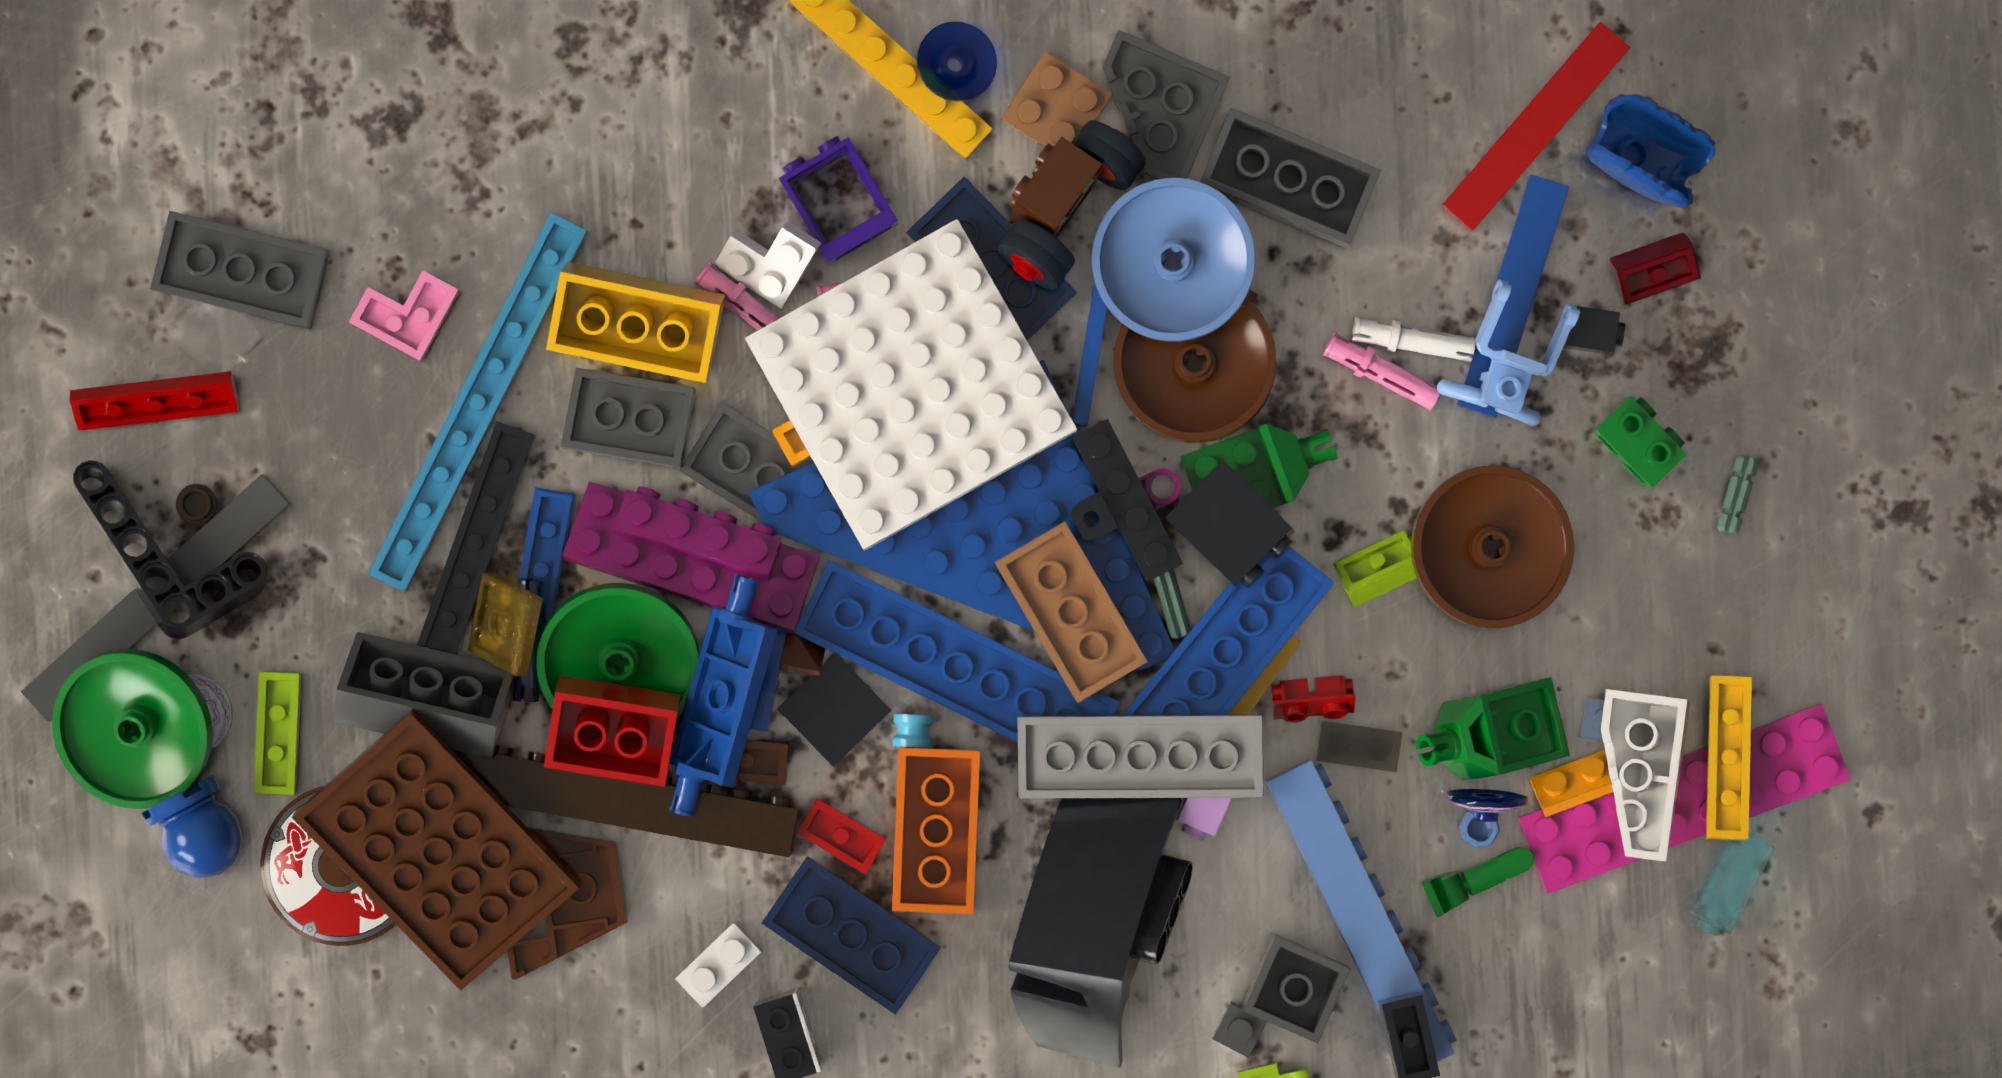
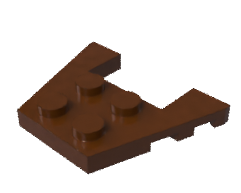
(584, 915)

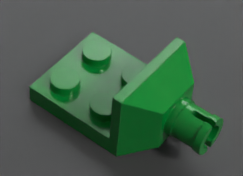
(1266, 459)
(1497, 732)

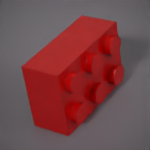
(611, 731)

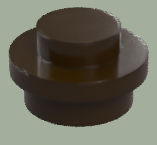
(196, 504)

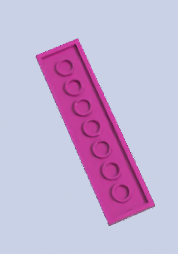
(1786, 764)

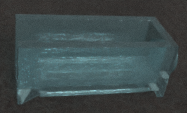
(1730, 884)

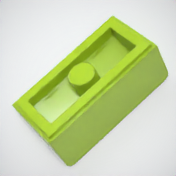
(1377, 568)

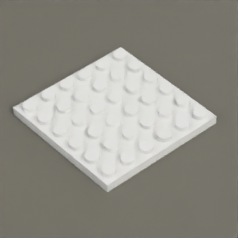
(911, 384)

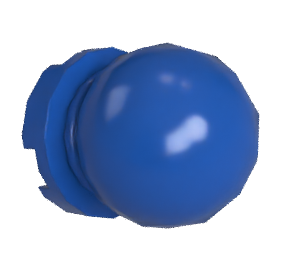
(197, 832)

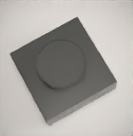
(1239, 1030)

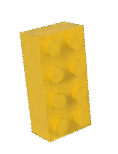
(635, 322)

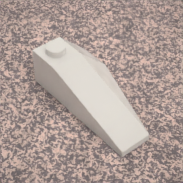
(1644, 758)

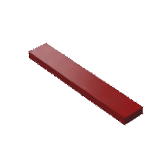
(1535, 126)

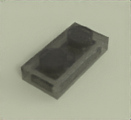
(1359, 746)

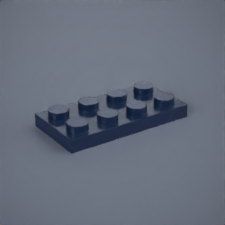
(985, 227)
(851, 935)

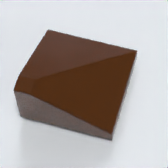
(801, 656)

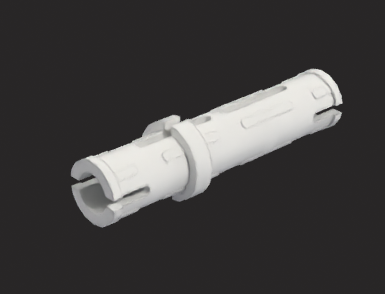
(1409, 338)

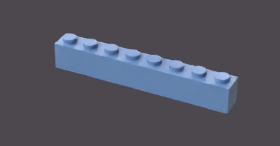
(1352, 894)

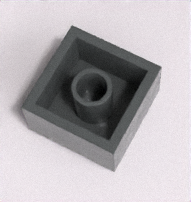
(1295, 988)

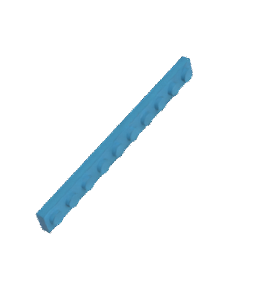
(477, 404)

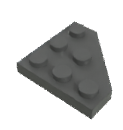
(1162, 102)

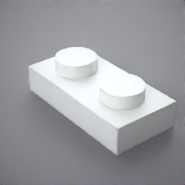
(718, 964)

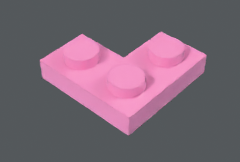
(407, 326)

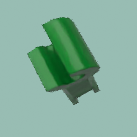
(1450, 890)

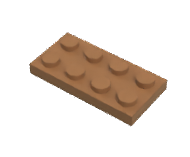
(1071, 612)

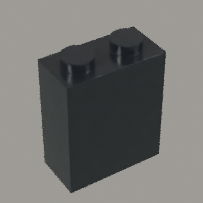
(1231, 526)

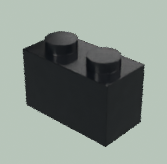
(1409, 1036)

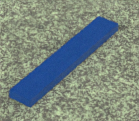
(1522, 269)

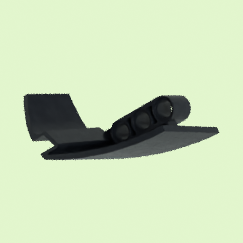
(1090, 916)

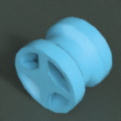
(912, 730)

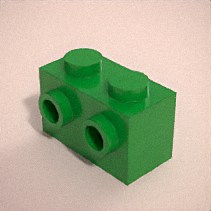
(1640, 441)

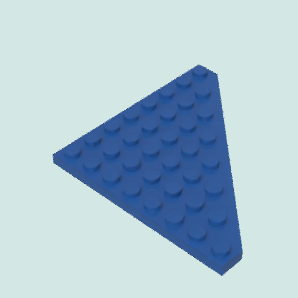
(958, 544)

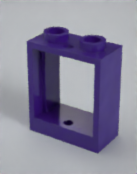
(861, 234)

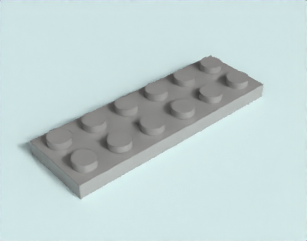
(1141, 756)

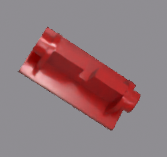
(1295, 703)

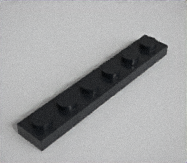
(476, 538)

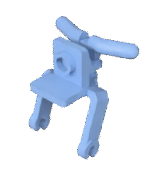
(1509, 372)

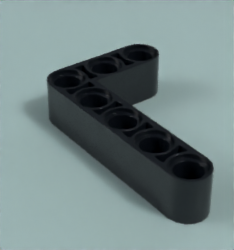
(154, 563)

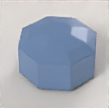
(1478, 832)

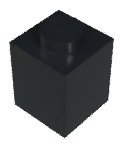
(1596, 331)

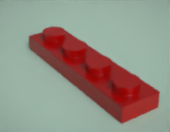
(154, 400)

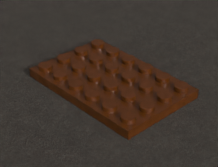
(436, 850)

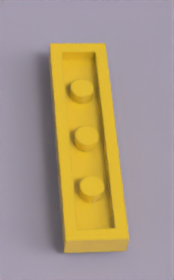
(1728, 758)

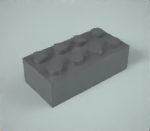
(1290, 178)
(452, 693)

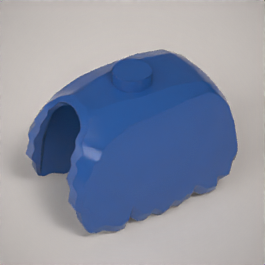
(1650, 149)

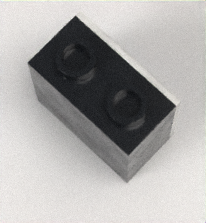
(788, 1035)

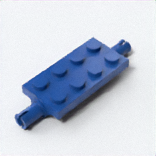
(721, 697)

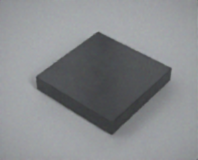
(834, 709)

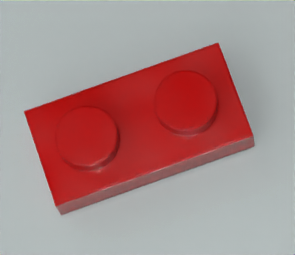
(841, 835)

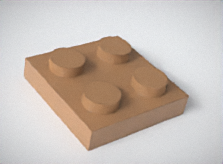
(1055, 102)

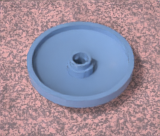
(1173, 259)

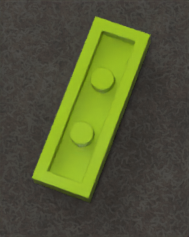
(277, 733)

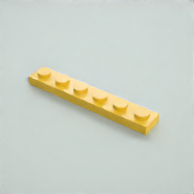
(895, 71)

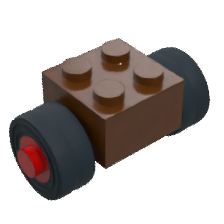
(1056, 192)

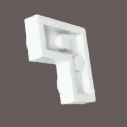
(772, 271)

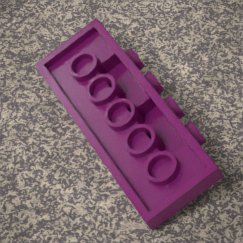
(689, 552)

